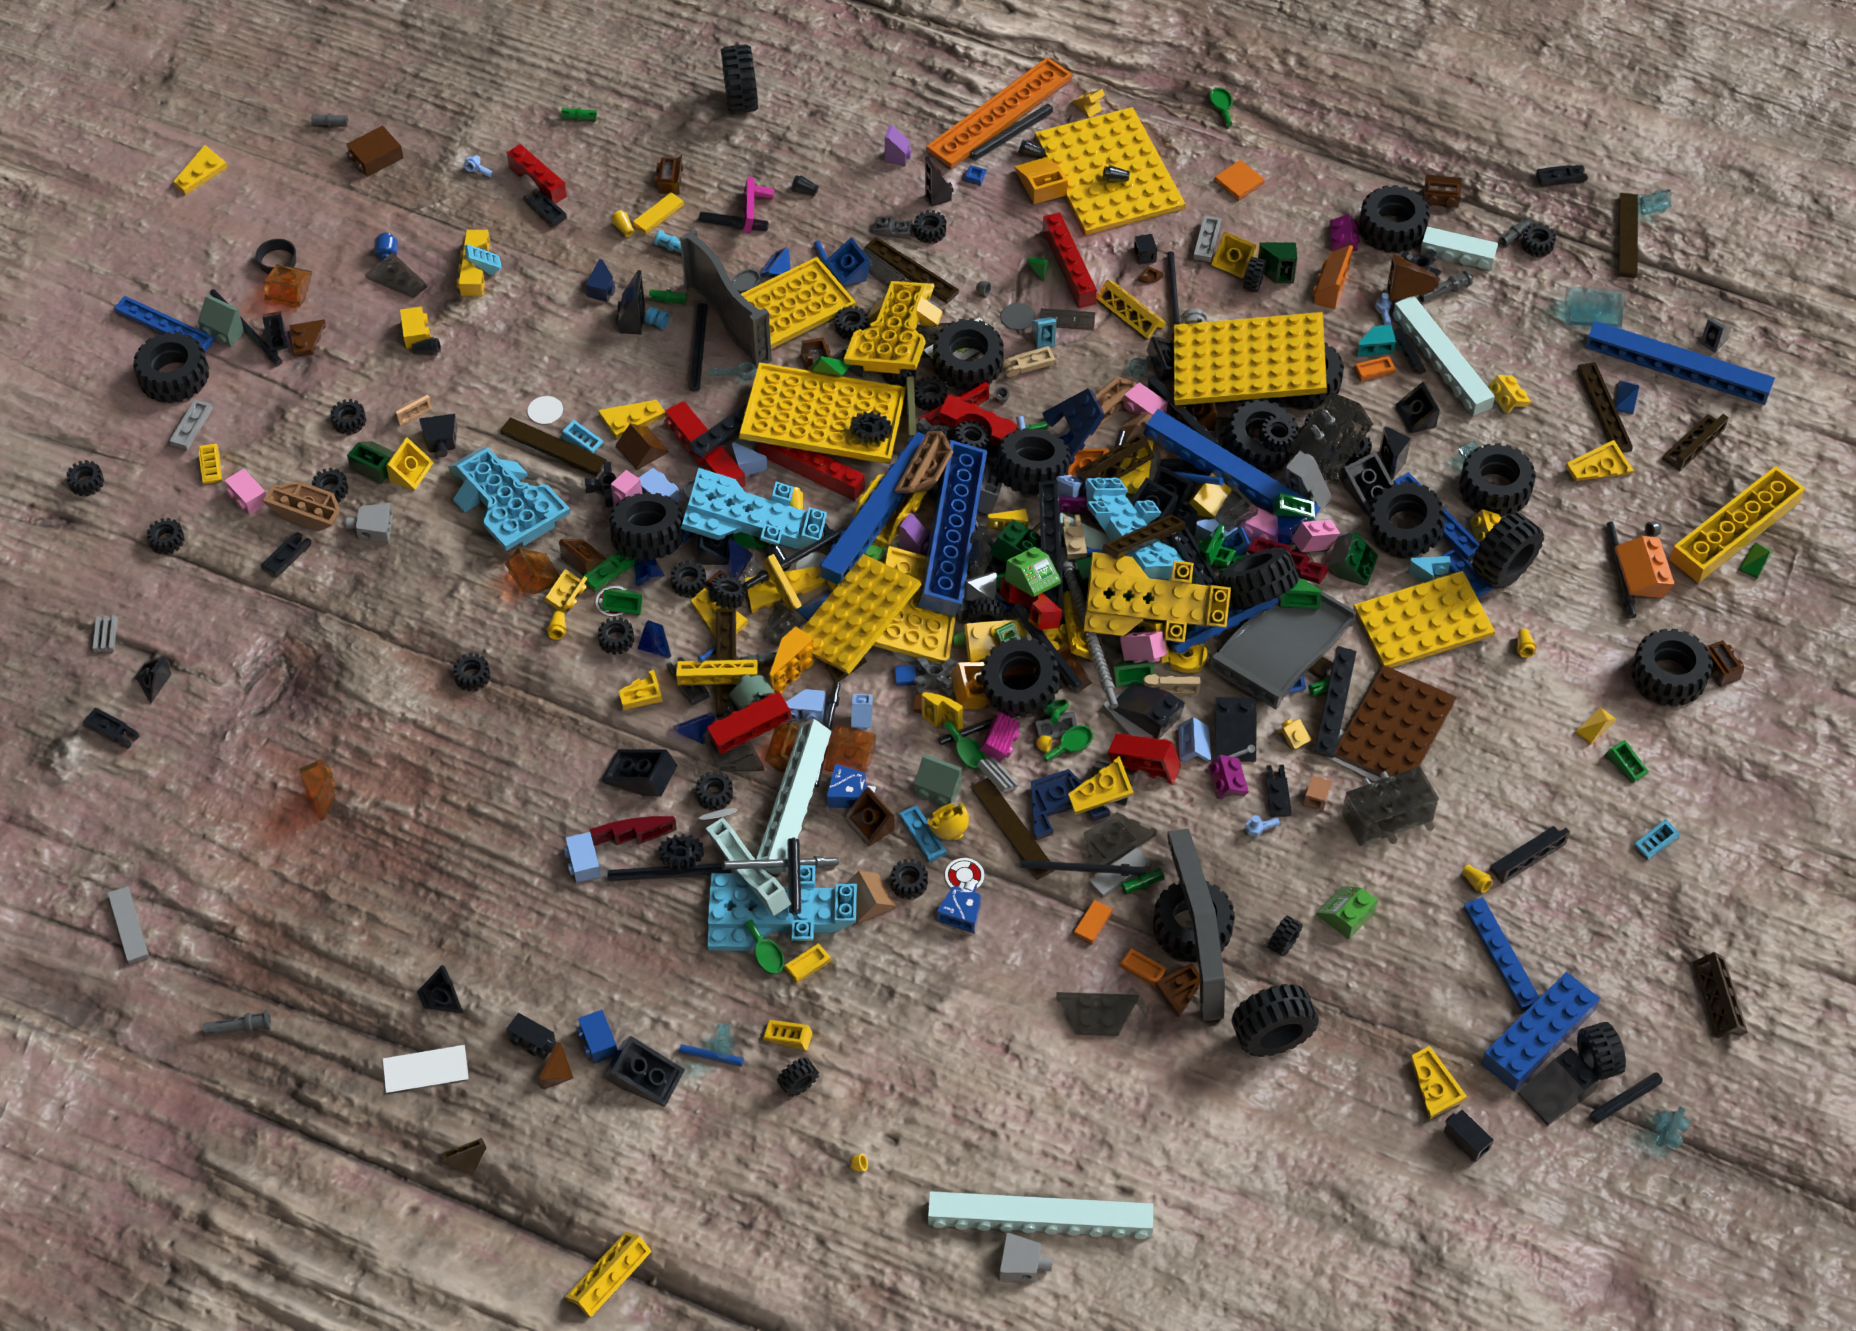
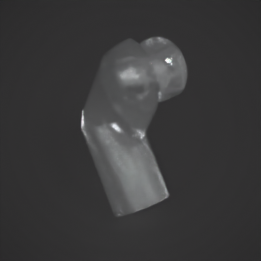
(750, 568)

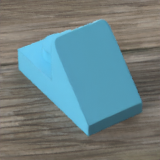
(1426, 567)

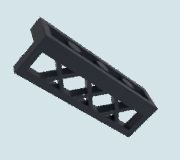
(1529, 854)

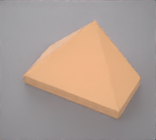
(413, 409)

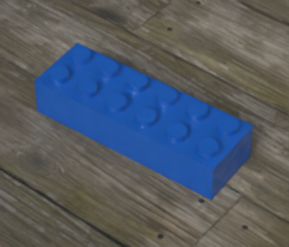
(1540, 1031)

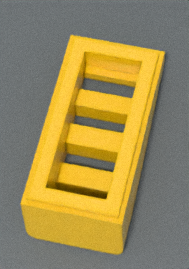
(210, 452)
(1005, 518)
(800, 1039)

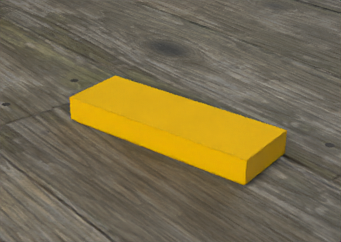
(658, 213)
(781, 583)

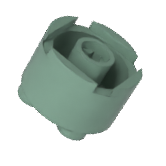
(750, 690)

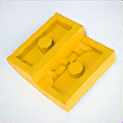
(940, 709)

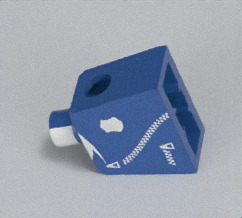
(846, 787)
(961, 908)

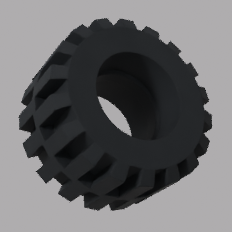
(1602, 1050)

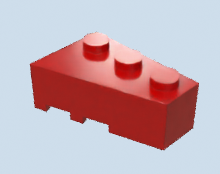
(1147, 755)

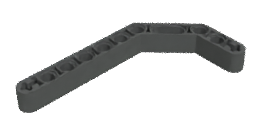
(1204, 924)

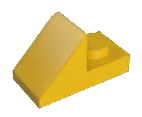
(1089, 102)

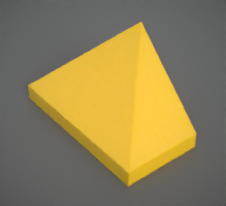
(1595, 726)

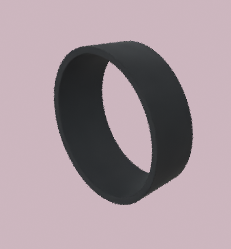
(275, 244)

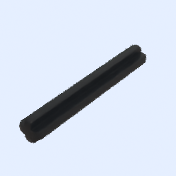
(733, 221)
(794, 878)
(1626, 1097)

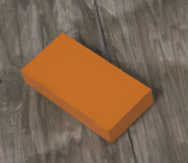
(1374, 368)
(1093, 922)
(1143, 967)

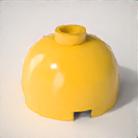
(949, 822)

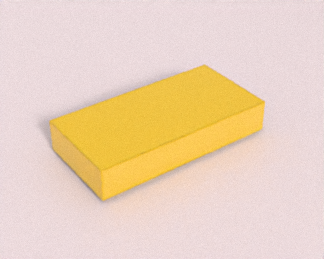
(807, 963)

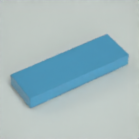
(921, 834)

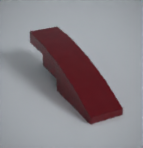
(1306, 569)
(641, 828)

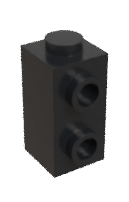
(531, 1036)
(1468, 1135)

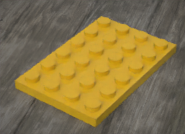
(799, 300)
(858, 612)
(1424, 620)
(916, 629)

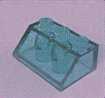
(1594, 304)

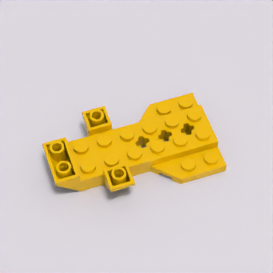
(893, 337)
(1173, 601)

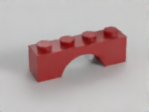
(524, 162)
(957, 411)
(1043, 612)

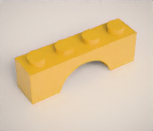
(472, 279)

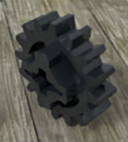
(870, 427)
(681, 851)

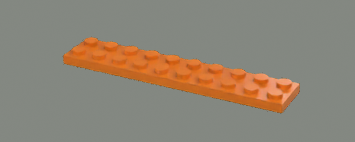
(999, 112)

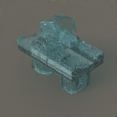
(1655, 202)
(724, 1041)
(1667, 1124)

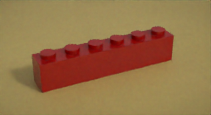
(1069, 260)
(689, 427)
(817, 469)

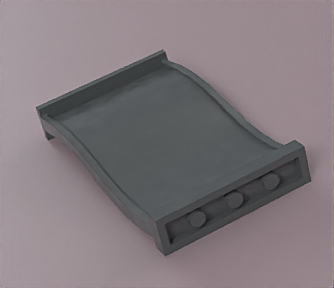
(742, 320)
(1280, 646)

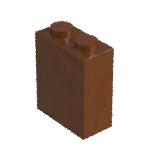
(374, 151)

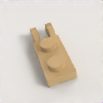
(1028, 361)
(1074, 539)
(1175, 685)

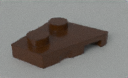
(306, 336)
(1180, 988)

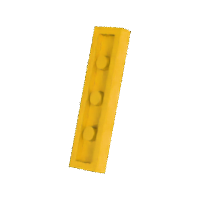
(1135, 305)
(715, 675)
(610, 1274)

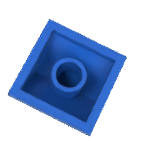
(849, 263)

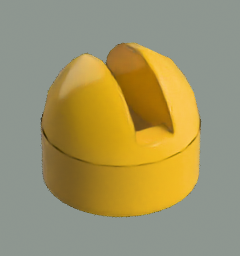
(1044, 743)
(859, 1163)

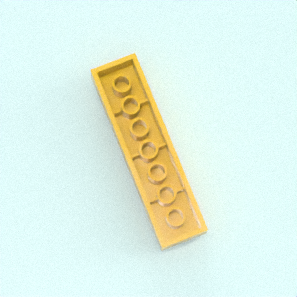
(1737, 524)

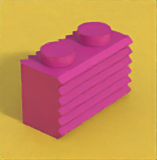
(1000, 737)

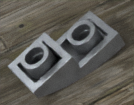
(889, 227)

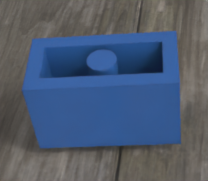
(597, 1036)

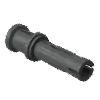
(1451, 284)
(246, 1023)

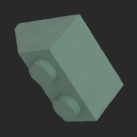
(220, 321)
(937, 781)

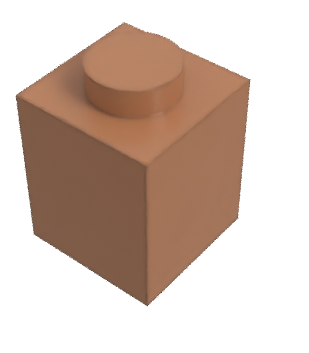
(1317, 793)

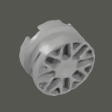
(1193, 316)

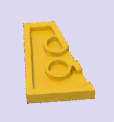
(641, 413)
(1135, 478)
(707, 611)
(1104, 788)

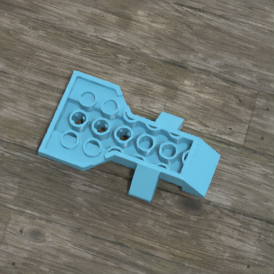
(515, 508)
(722, 508)
(1118, 517)
(822, 911)

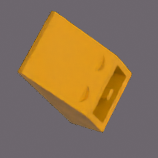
(1042, 180)
(792, 659)

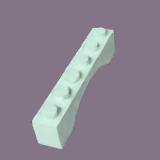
(760, 882)

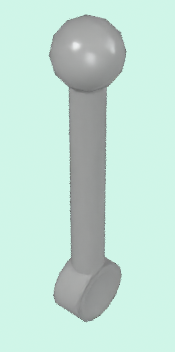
(1251, 748)

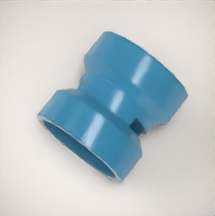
(657, 318)

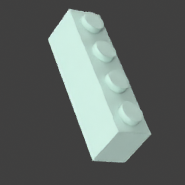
(1459, 248)

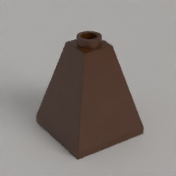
(1409, 279)

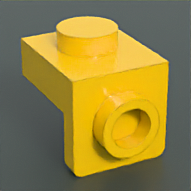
(1294, 733)

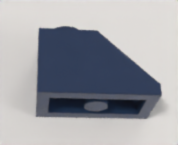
(600, 283)

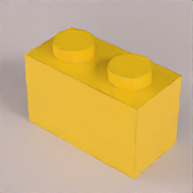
(414, 325)

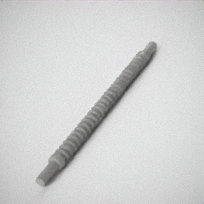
(1091, 638)

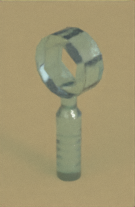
(1140, 362)
(729, 371)

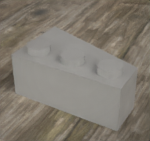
(1306, 480)

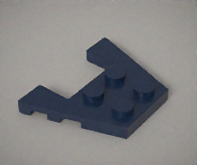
(1082, 415)
(1051, 797)

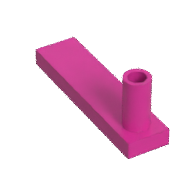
(748, 206)

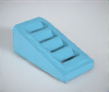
(483, 259)
(580, 430)
(1668, 828)

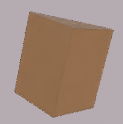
(871, 896)

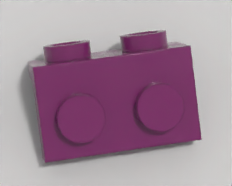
(1344, 232)
(1074, 504)
(1228, 776)

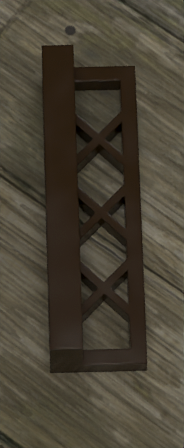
(1696, 445)
(1115, 456)
(1727, 993)

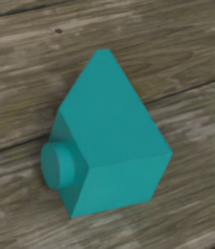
(1377, 341)

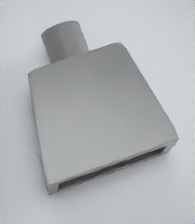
(372, 523)
(1022, 1260)

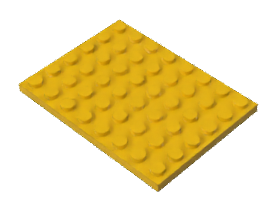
(1118, 141)
(1249, 358)
(816, 412)

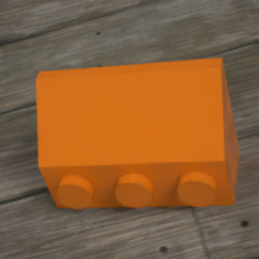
(1333, 277)
(1645, 567)

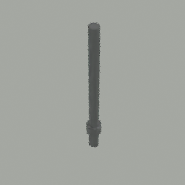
(818, 861)

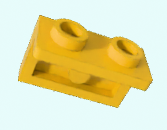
(1508, 393)
(1483, 522)
(564, 591)

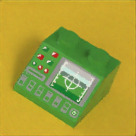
(1032, 572)
(1348, 910)

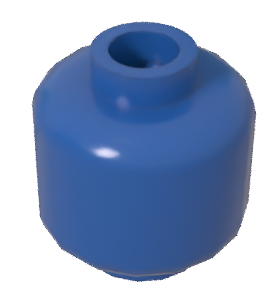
(385, 245)

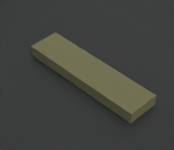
(910, 407)

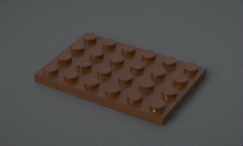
(1395, 724)

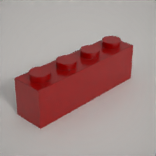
(749, 722)

